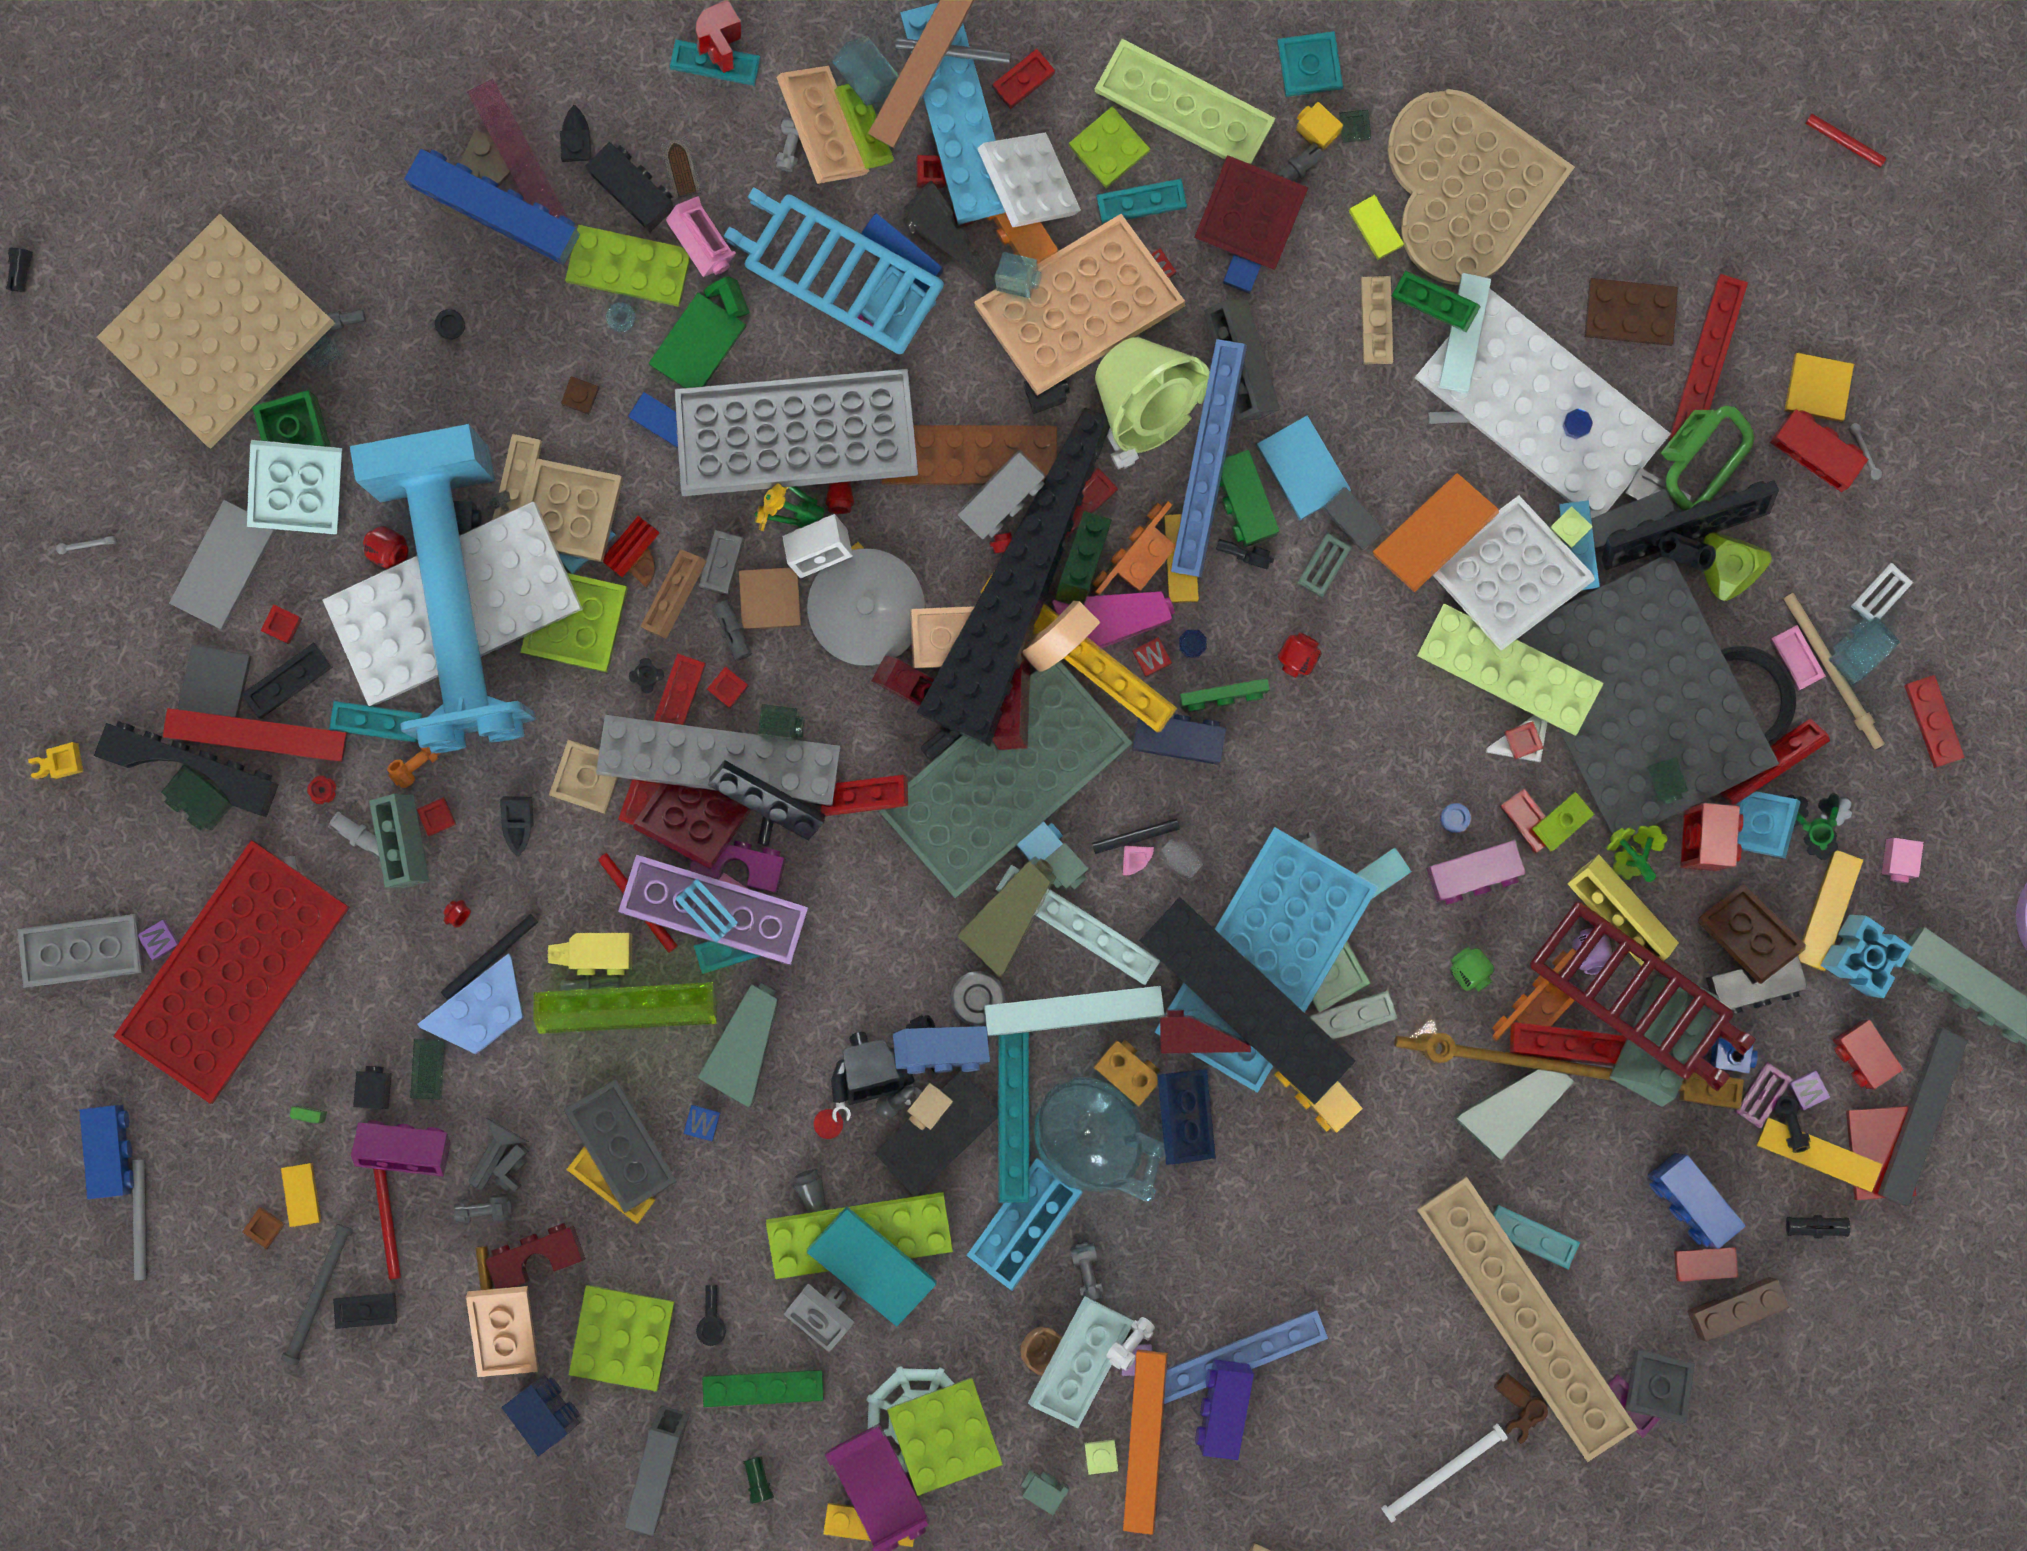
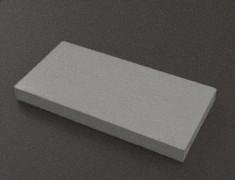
(222, 566)
(80, 950)

